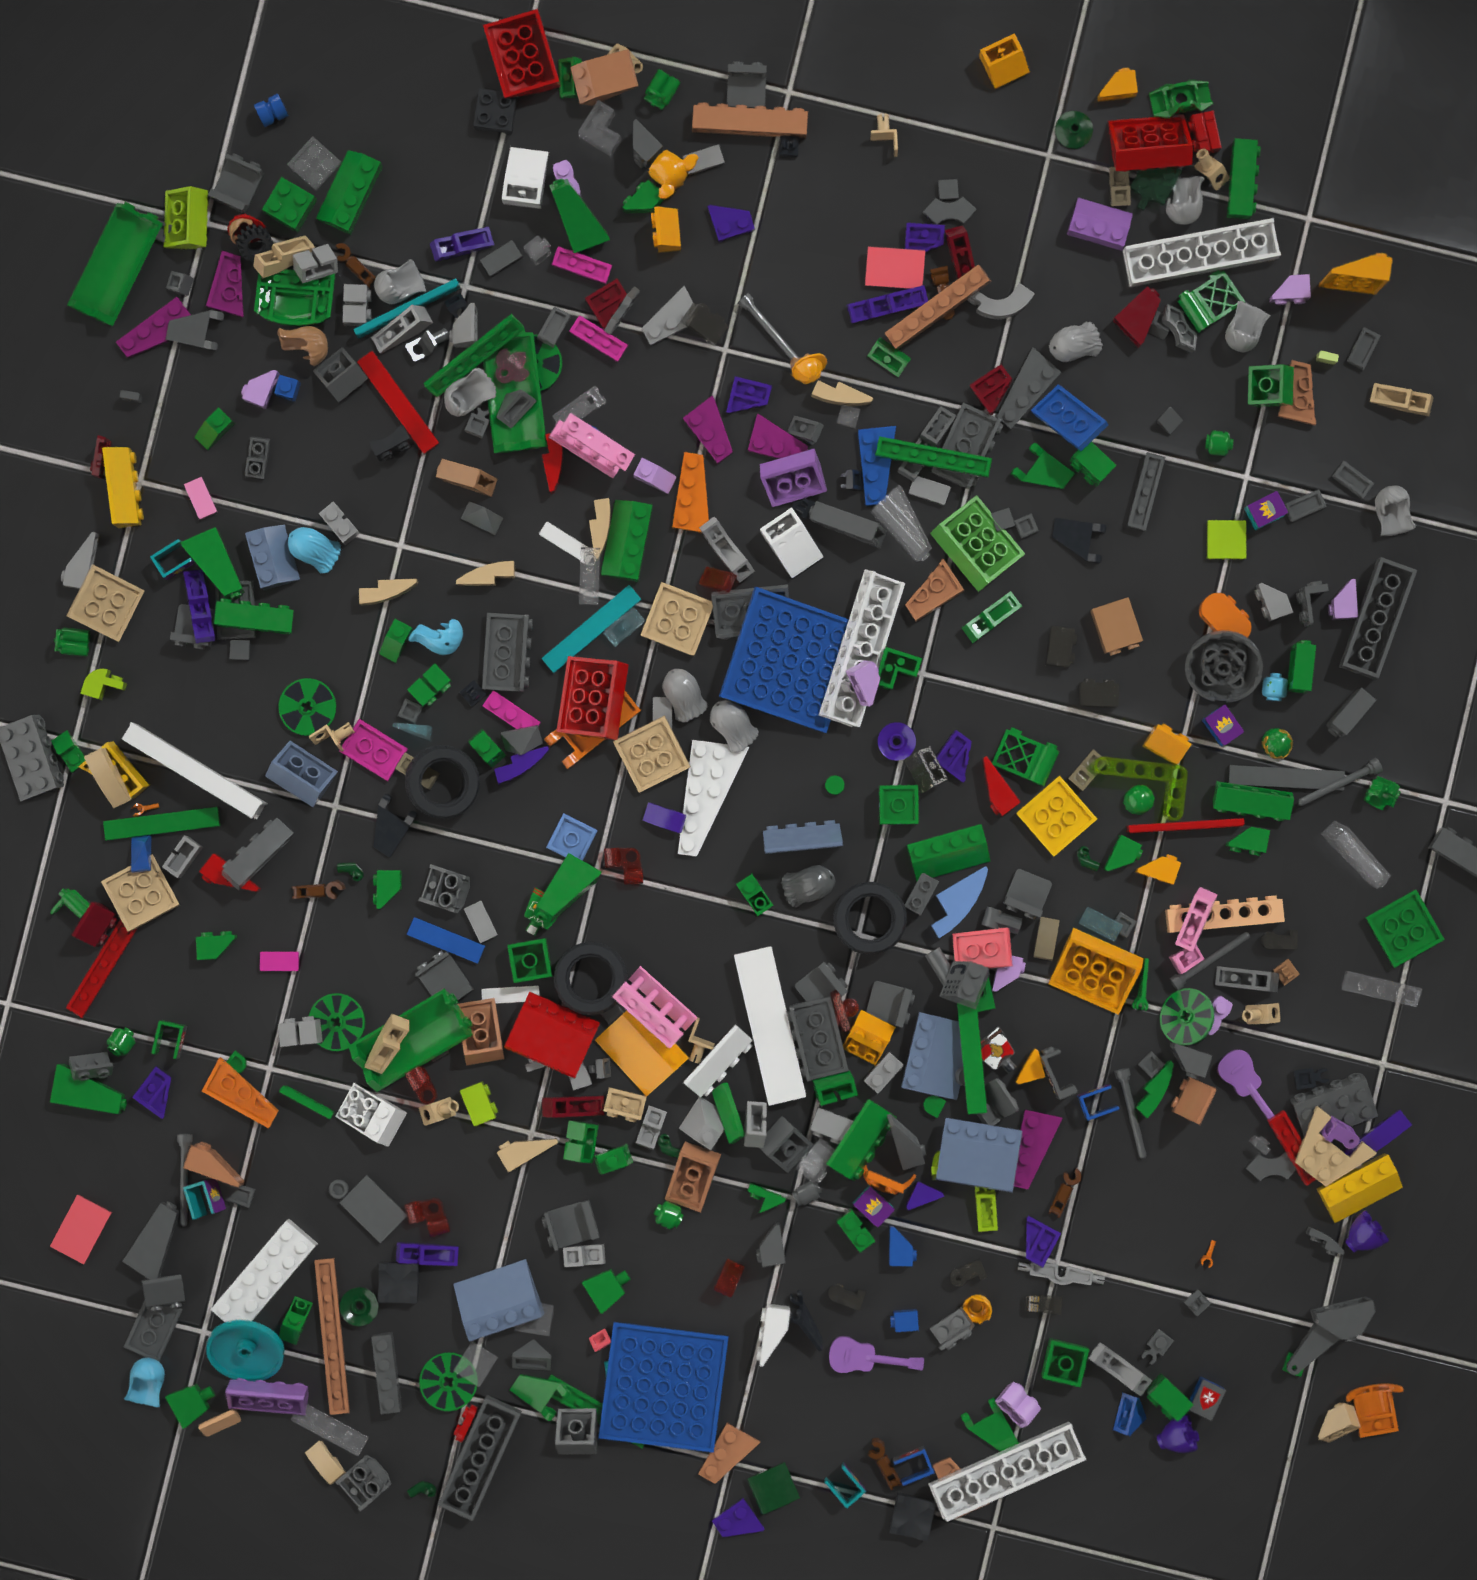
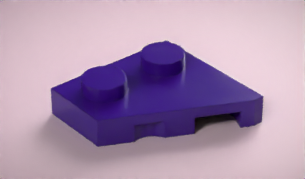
(730, 222)
(924, 236)
(748, 394)
(954, 755)
(154, 1092)
(1039, 1241)
(737, 1520)

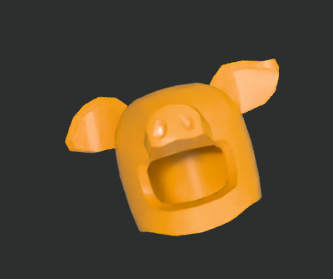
(671, 171)

